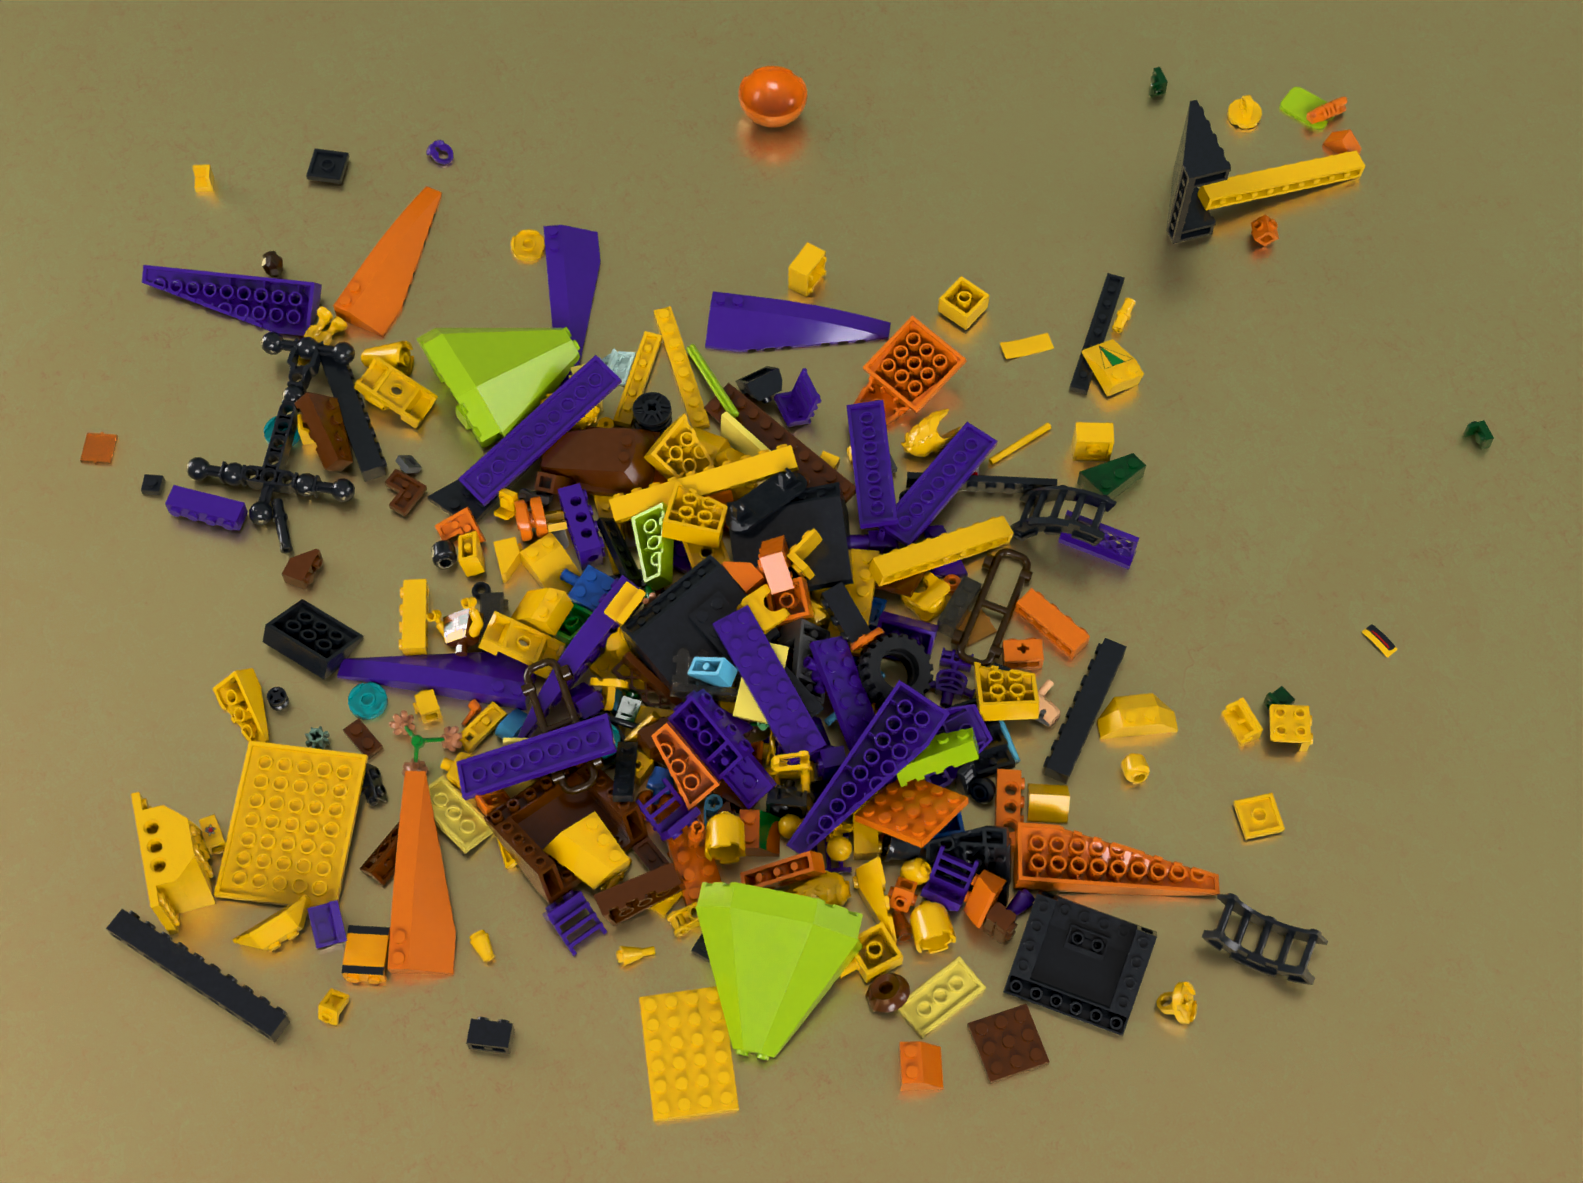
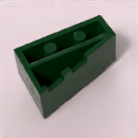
(1113, 476)

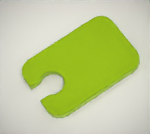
(1299, 103)

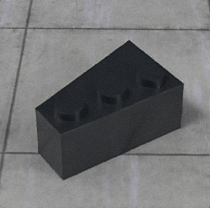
(844, 613)

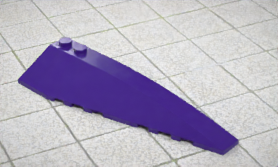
(262, 301)
(758, 323)
(582, 649)
(465, 678)
(888, 744)

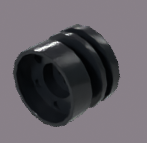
(652, 412)

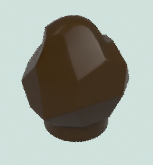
(272, 264)

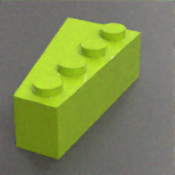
(653, 549)
(943, 751)

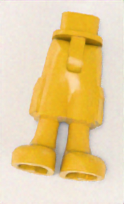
(315, 331)

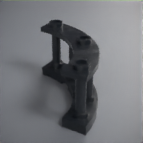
(1030, 526)
(1255, 959)

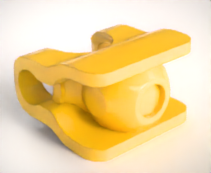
(931, 601)
(765, 618)

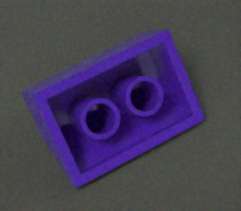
(923, 632)

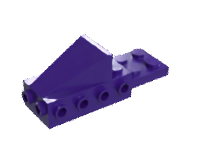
(722, 746)

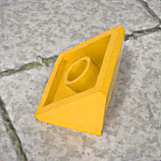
(1047, 803)

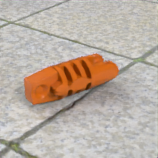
(1327, 110)

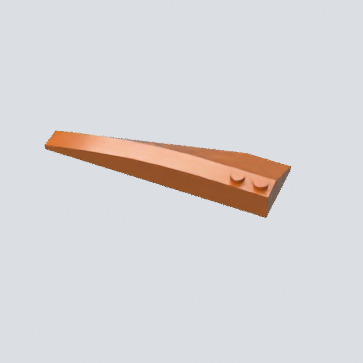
(382, 281)
(1068, 861)
(421, 909)

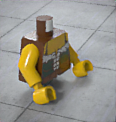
(460, 628)

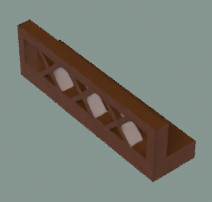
(649, 680)
(383, 859)

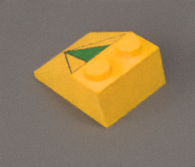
(1113, 367)

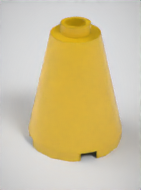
(395, 354)

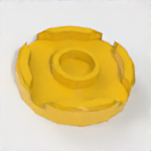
(528, 245)

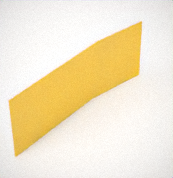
(1026, 346)

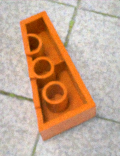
(685, 766)

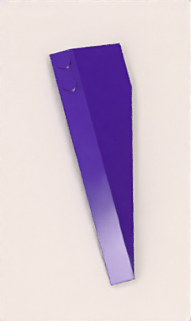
(572, 278)

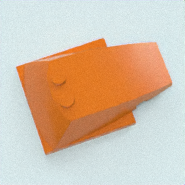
(909, 370)

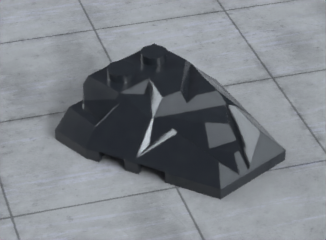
(986, 844)

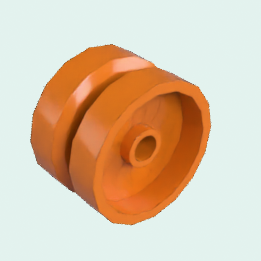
(530, 519)

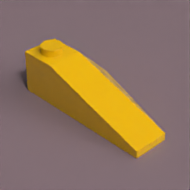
(243, 699)
(870, 883)

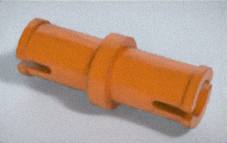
(695, 834)

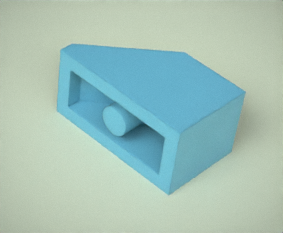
(713, 671)

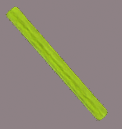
(712, 380)

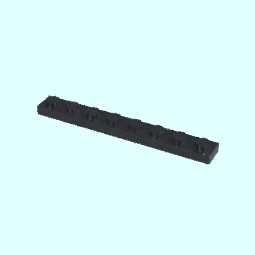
(994, 483)

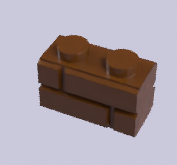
(1000, 923)

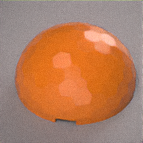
(772, 96)

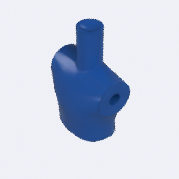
(655, 783)

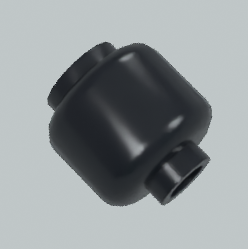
(443, 554)

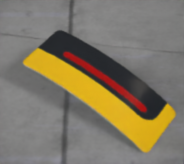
(1380, 640)

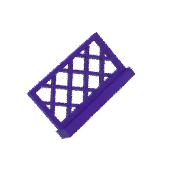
(1107, 549)

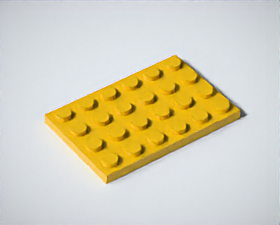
(688, 1054)

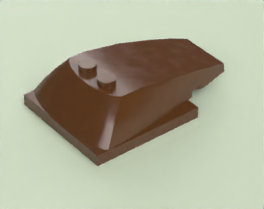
(603, 459)

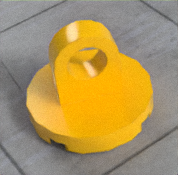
(1244, 112)
(609, 687)
(1182, 1002)

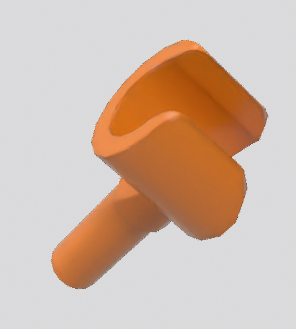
(475, 709)

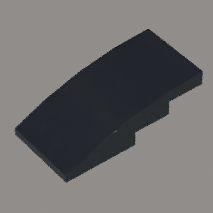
(996, 753)

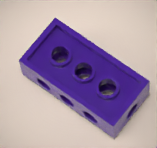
(582, 526)

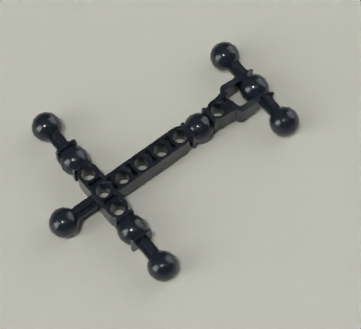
(306, 483)

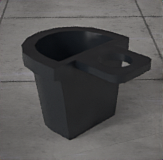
(898, 849)

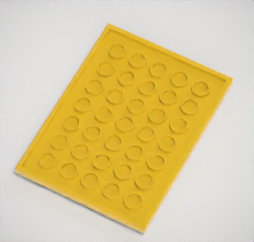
(291, 824)

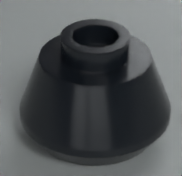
(982, 790)

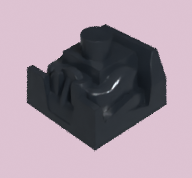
(761, 384)
(786, 800)

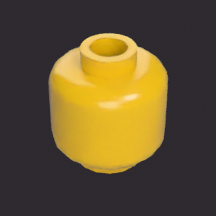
(1135, 768)
(916, 870)

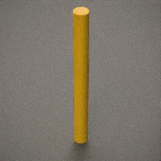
(1018, 444)

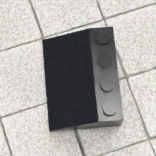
(311, 638)

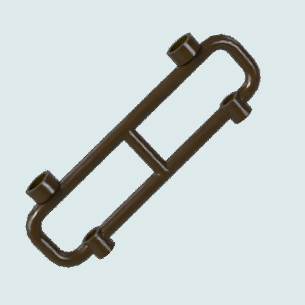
(991, 563)
(563, 675)

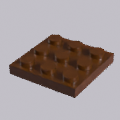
(1008, 1043)

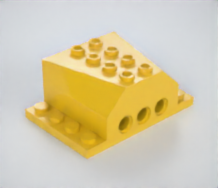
(173, 862)

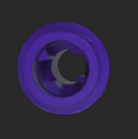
(1021, 901)

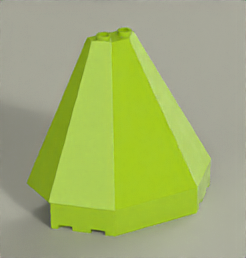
(499, 372)
(772, 958)

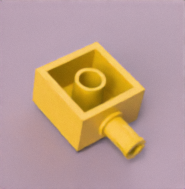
(877, 954)

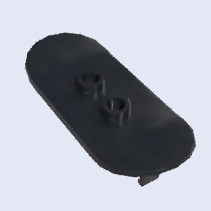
(765, 500)

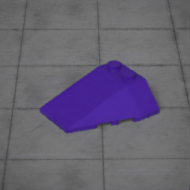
(960, 718)

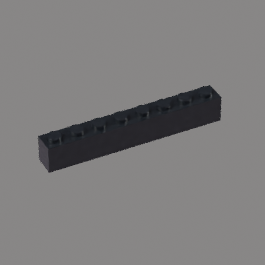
(355, 419)
(1085, 710)

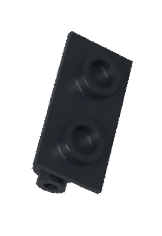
(376, 790)

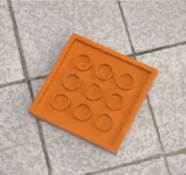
(912, 811)

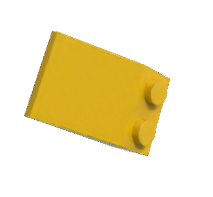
(546, 562)
(544, 609)

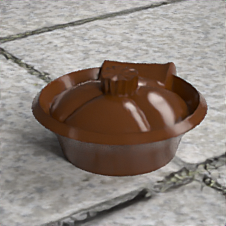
(888, 993)

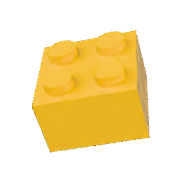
(963, 302)

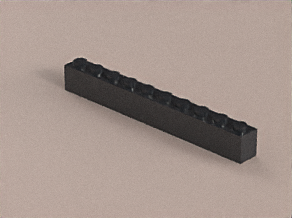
(198, 975)

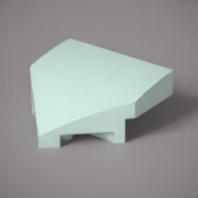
(620, 363)

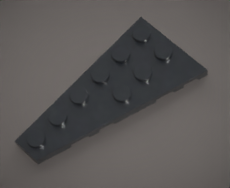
(456, 498)

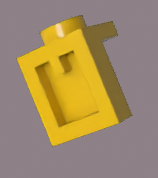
(507, 506)
(332, 1006)

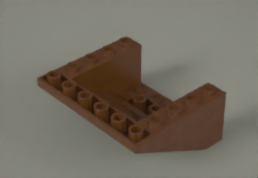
(543, 811)

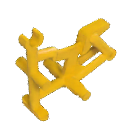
(804, 770)

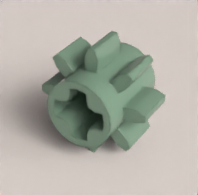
(317, 738)

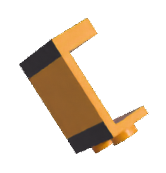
(365, 954)

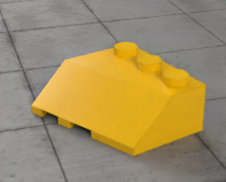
(678, 451)
(694, 518)
(1005, 693)
(589, 851)

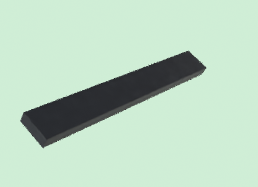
(1097, 331)

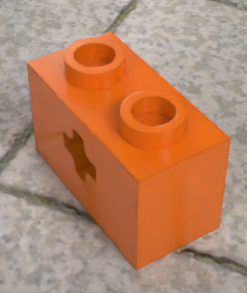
(1030, 658)

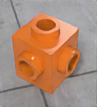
(1264, 230)
(903, 895)

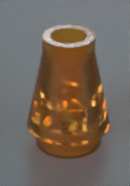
(902, 926)

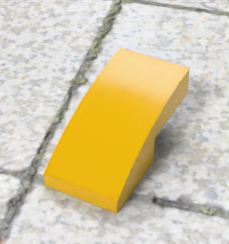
(555, 520)

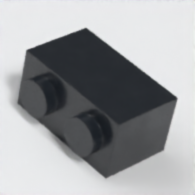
(490, 1035)

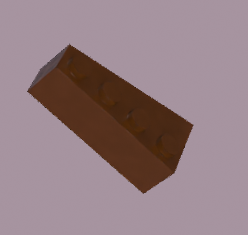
(326, 430)
(639, 893)

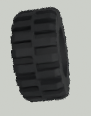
(905, 650)

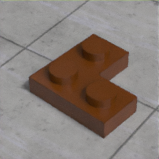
(408, 491)

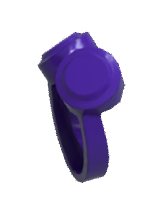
(443, 147)

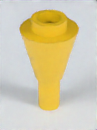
(630, 954)

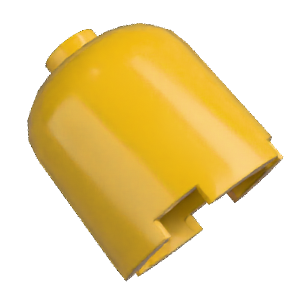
(725, 838)
(931, 927)

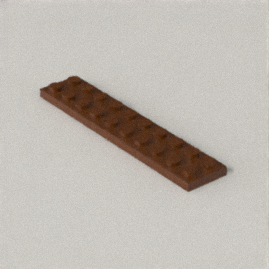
(773, 434)

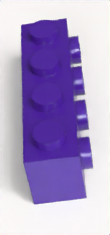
(206, 508)

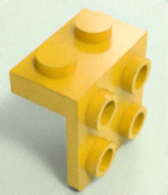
(800, 551)
(1291, 725)

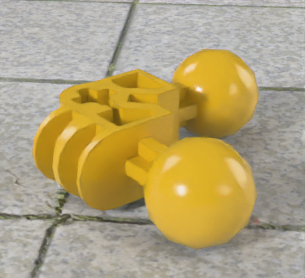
(837, 848)

